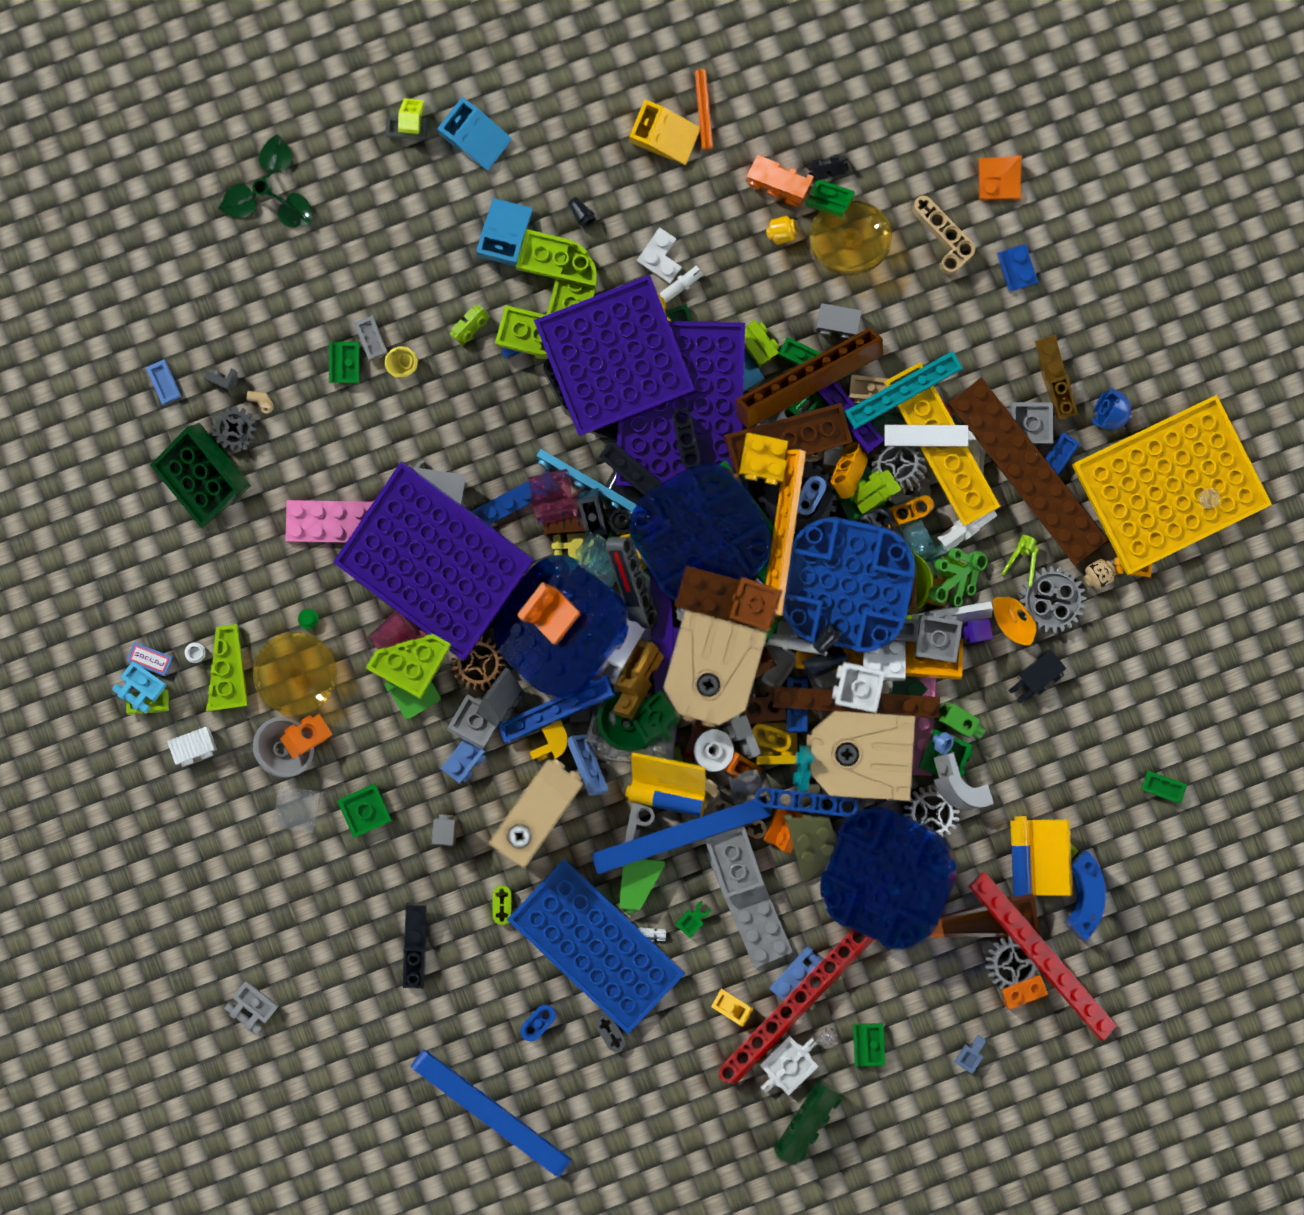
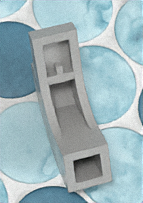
(955, 790)

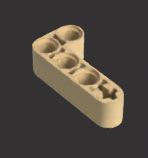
(939, 232)

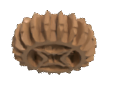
(487, 679)

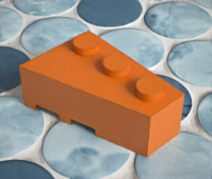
(779, 181)

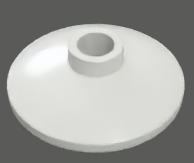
(722, 751)

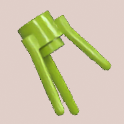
(1025, 547)

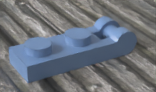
(795, 973)

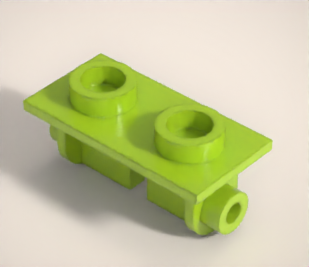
(476, 318)

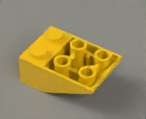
(664, 132)

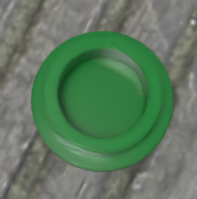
(308, 619)

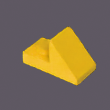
(732, 1007)

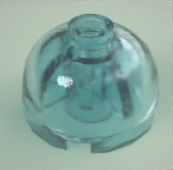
(919, 539)

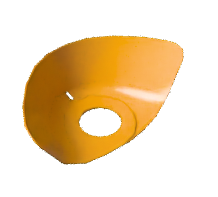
(1006, 614)

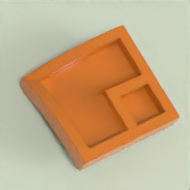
(1000, 178)

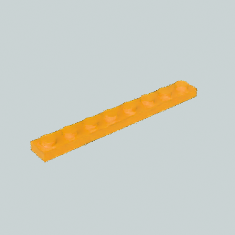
(785, 523)

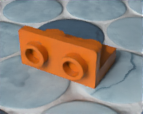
(778, 831)
(1024, 992)

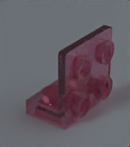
(551, 496)

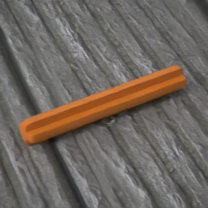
(703, 109)

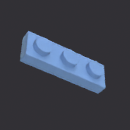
(587, 765)

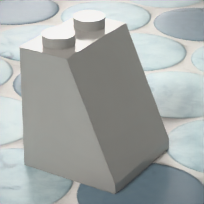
(448, 482)

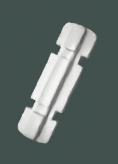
(652, 934)

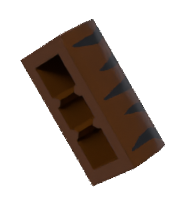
(565, 526)

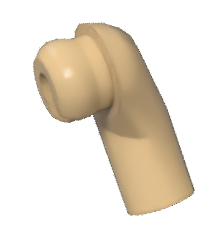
(263, 400)

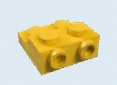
(763, 458)

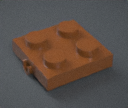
(755, 603)

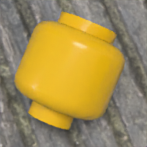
(782, 230)

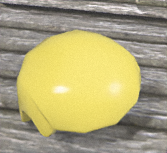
(401, 362)

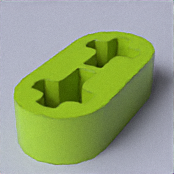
(507, 904)

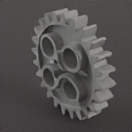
(1055, 580)

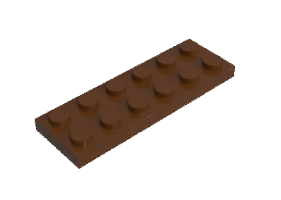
(808, 432)

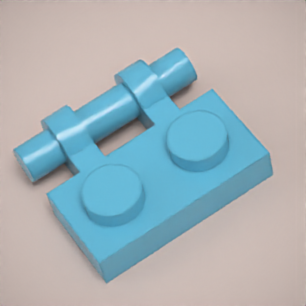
(144, 682)

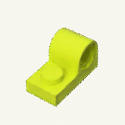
(410, 116)

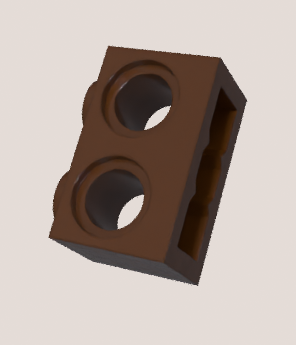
(764, 713)

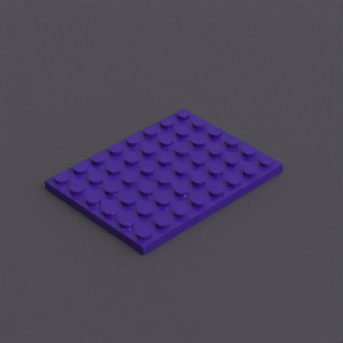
(716, 368)
(433, 560)

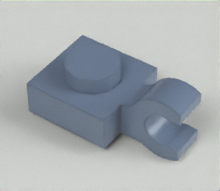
(969, 1056)

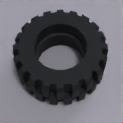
(825, 508)

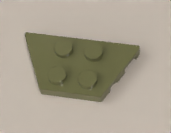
(812, 842)

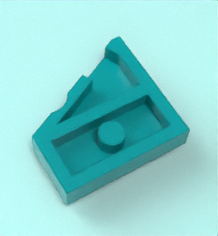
(801, 777)

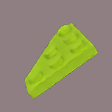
(410, 663)

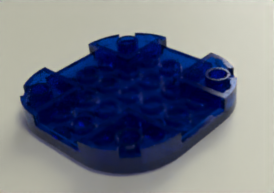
(700, 522)
(571, 663)
(888, 877)

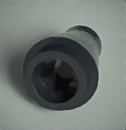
(582, 214)
(829, 636)

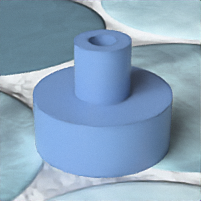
(943, 742)

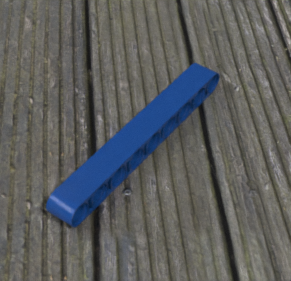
(680, 835)
(491, 1113)

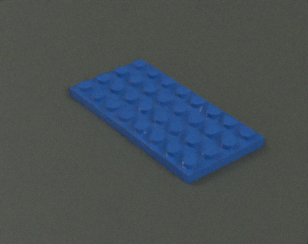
(596, 946)

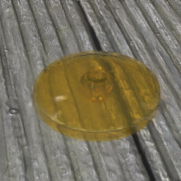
(852, 242)
(295, 673)

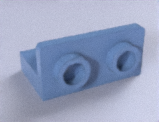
(463, 760)

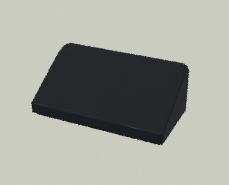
(820, 664)

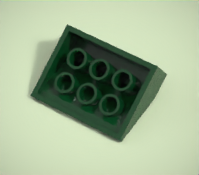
(200, 474)
(806, 1123)

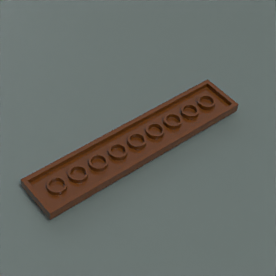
(1027, 471)

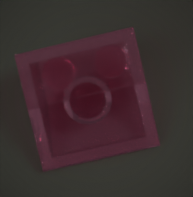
(394, 631)

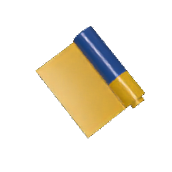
(667, 785)
(1041, 857)

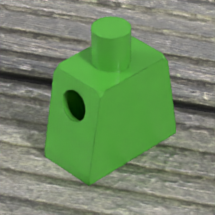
(954, 717)

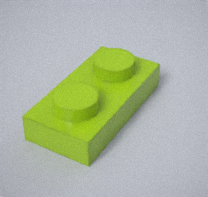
(160, 705)

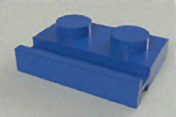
(1017, 268)

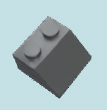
(500, 699)

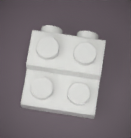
(858, 687)

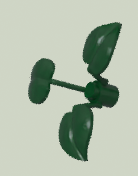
(239, 199)

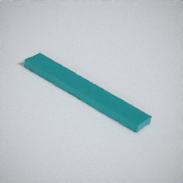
(903, 390)

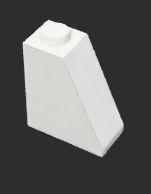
(617, 660)

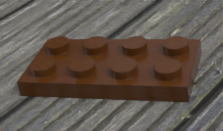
(708, 593)

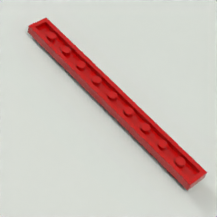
(1042, 956)

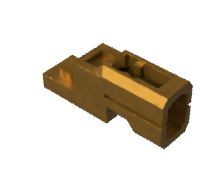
(634, 677)

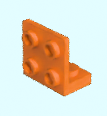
(549, 612)

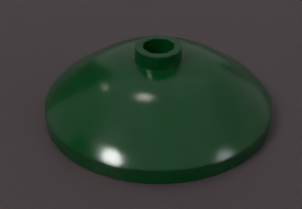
(612, 728)

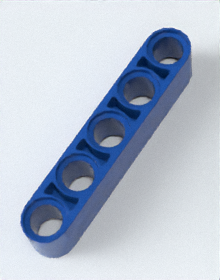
(816, 801)

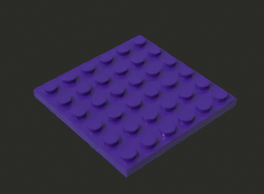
(614, 355)

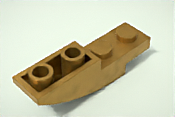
(1055, 378)

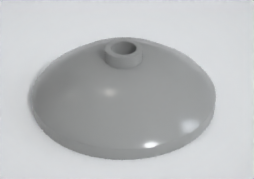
(266, 744)

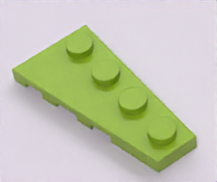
(227, 680)

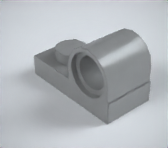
(632, 833)

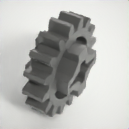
(240, 423)

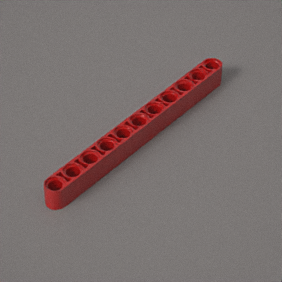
(798, 1009)

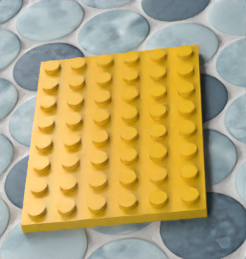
(1153, 481)

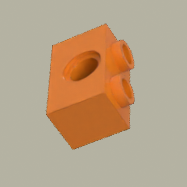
(297, 744)

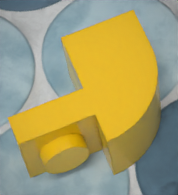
(557, 742)

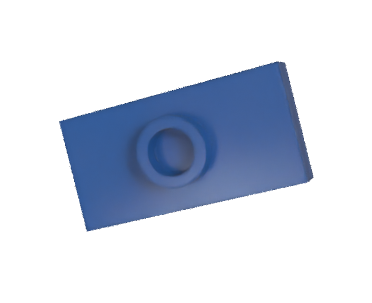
(1061, 452)

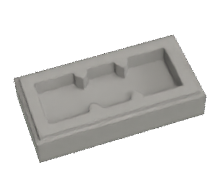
(371, 338)

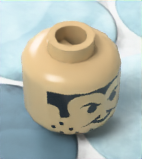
(1099, 574)

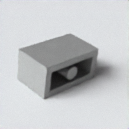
(838, 321)
(444, 830)

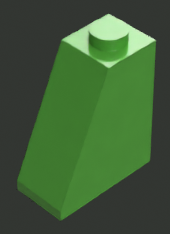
(637, 883)

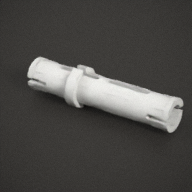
(682, 283)
(788, 642)

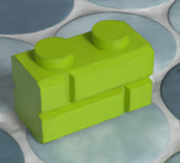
(758, 344)
(876, 491)

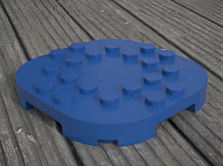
(849, 577)

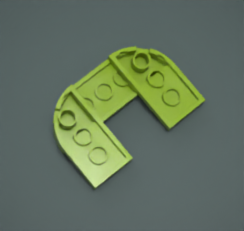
(574, 283)

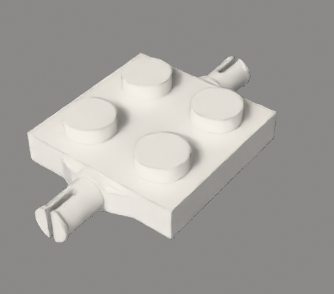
(788, 1065)

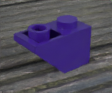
(976, 631)

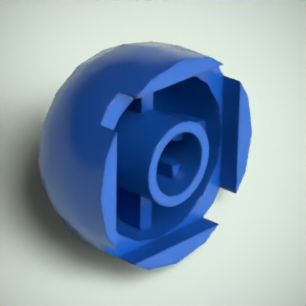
(1112, 410)

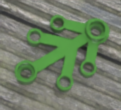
(976, 562)

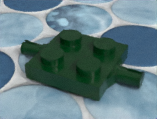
(656, 718)

